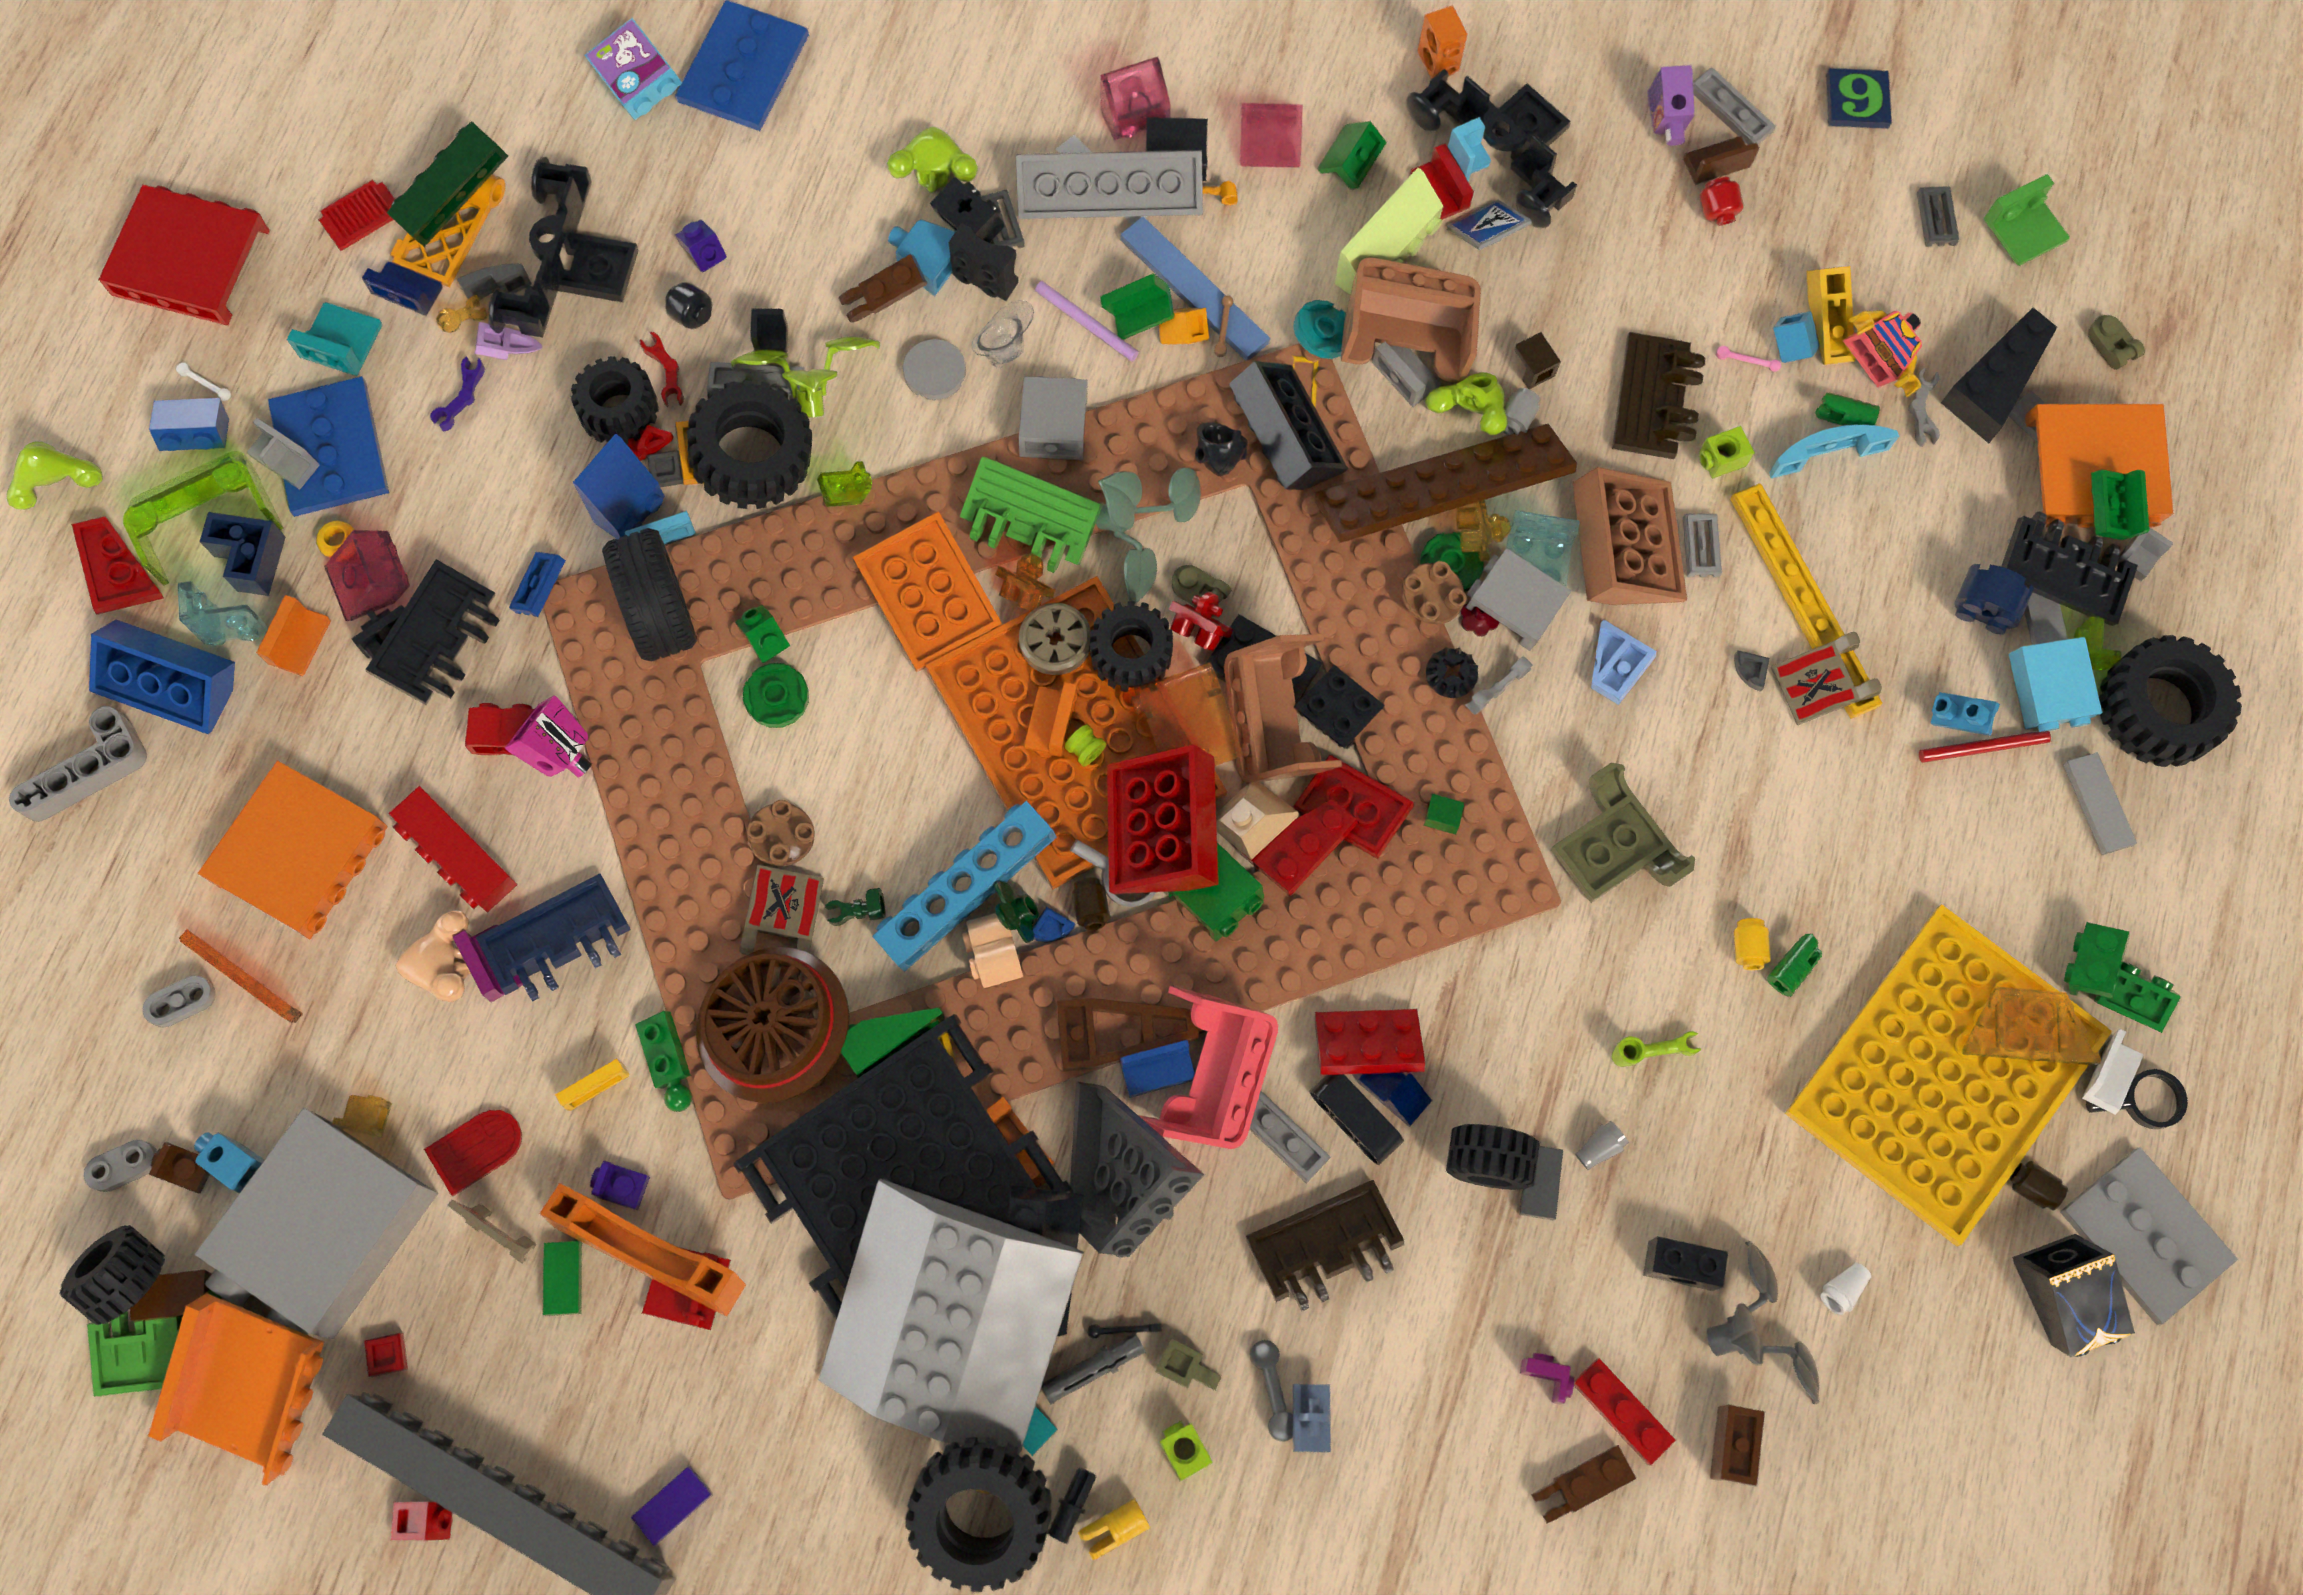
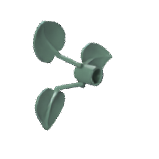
(1122, 495)

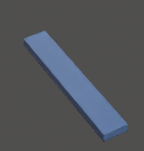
(1193, 287)

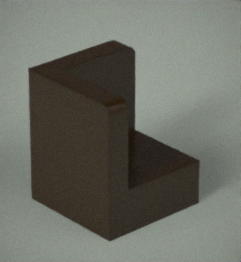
(1539, 360)

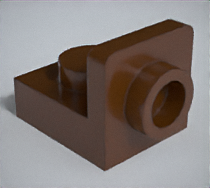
(178, 1167)

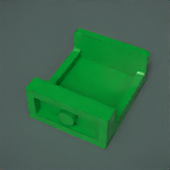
(1228, 902)

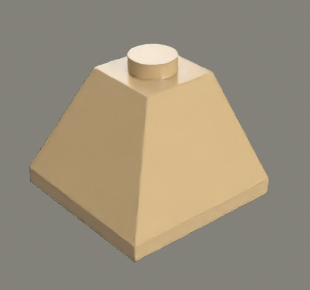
(1253, 818)

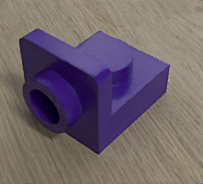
(619, 1185)

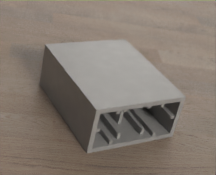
(313, 1227)

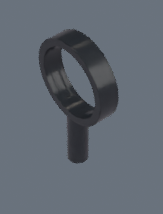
(2132, 1109)

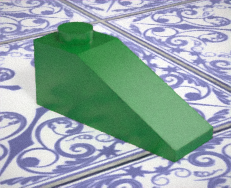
(881, 1037)

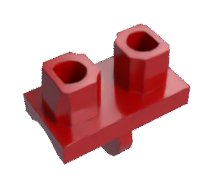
(1189, 616)

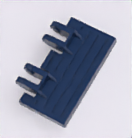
(552, 933)

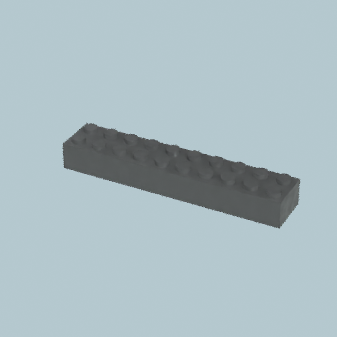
(492, 1501)

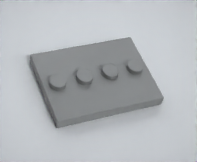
(2153, 1231)

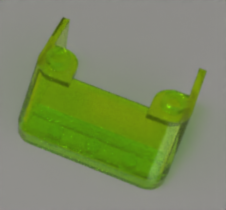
(221, 475)

